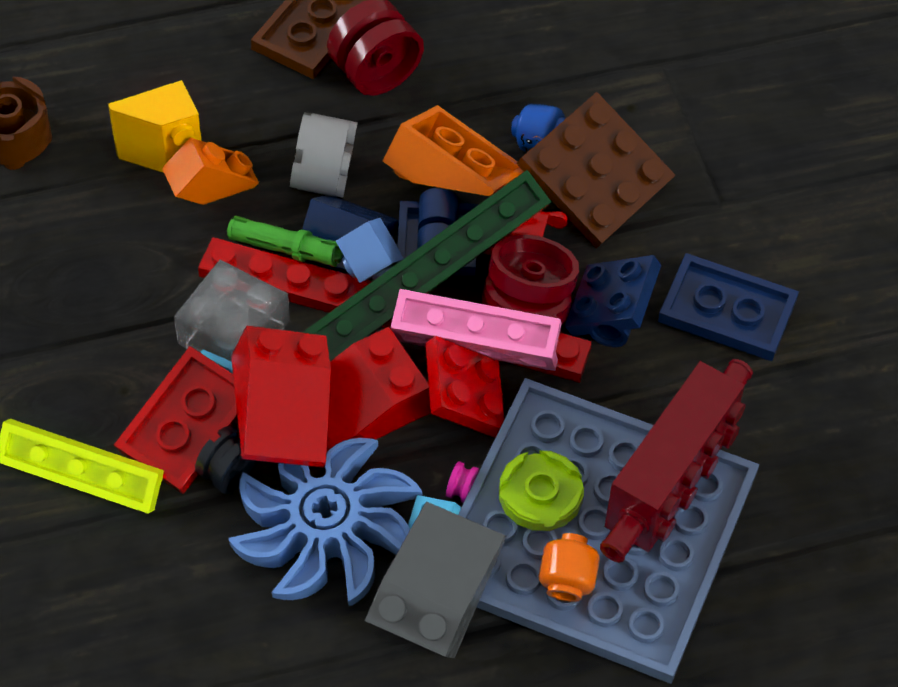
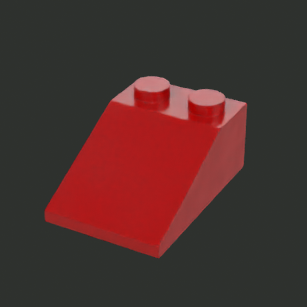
(374, 390)
(282, 395)

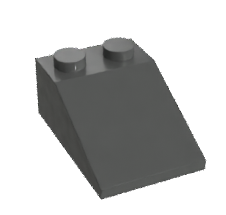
(436, 580)

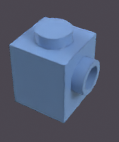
(369, 251)

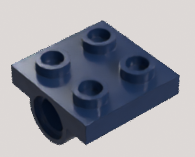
(429, 217)
(613, 299)

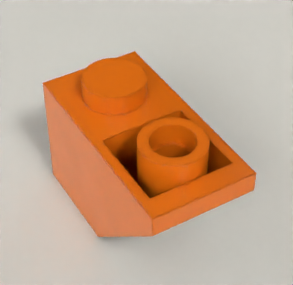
(208, 172)

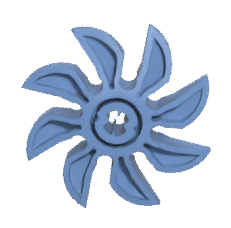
(300, 524)

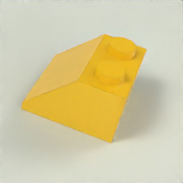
(154, 125)

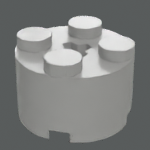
(323, 154)

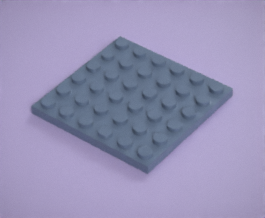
(649, 601)

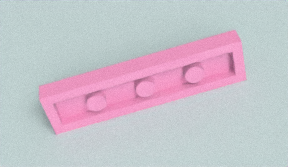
(483, 328)

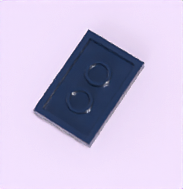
(728, 306)

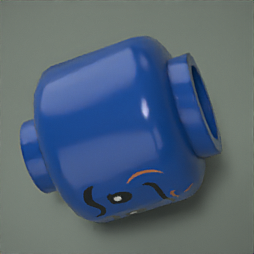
(535, 123)

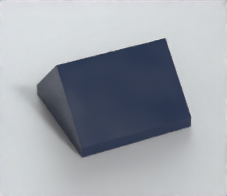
(334, 218)

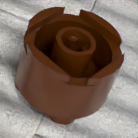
(23, 123)

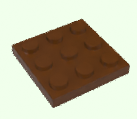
(596, 169)

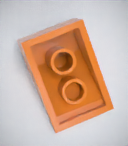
(449, 155)

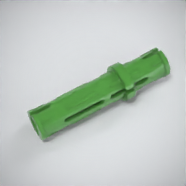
(299, 244)

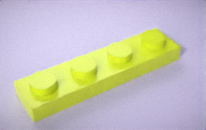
(80, 466)

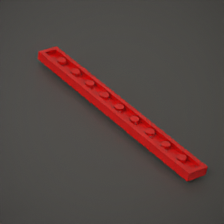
(328, 289)

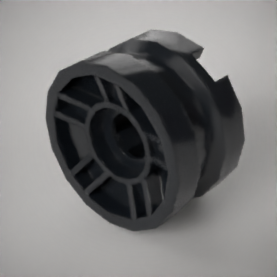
(223, 461)

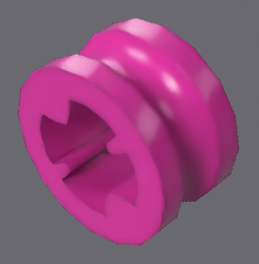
(461, 481)

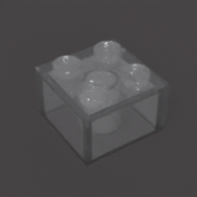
(224, 306)

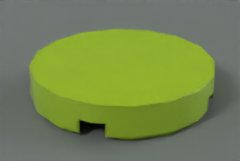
(541, 490)

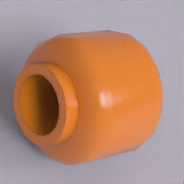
(569, 567)

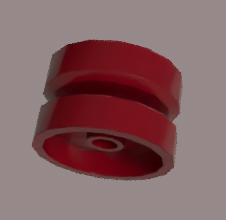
(375, 46)
(531, 276)

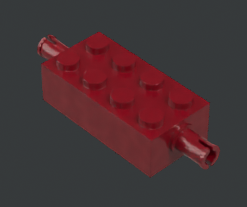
(674, 458)

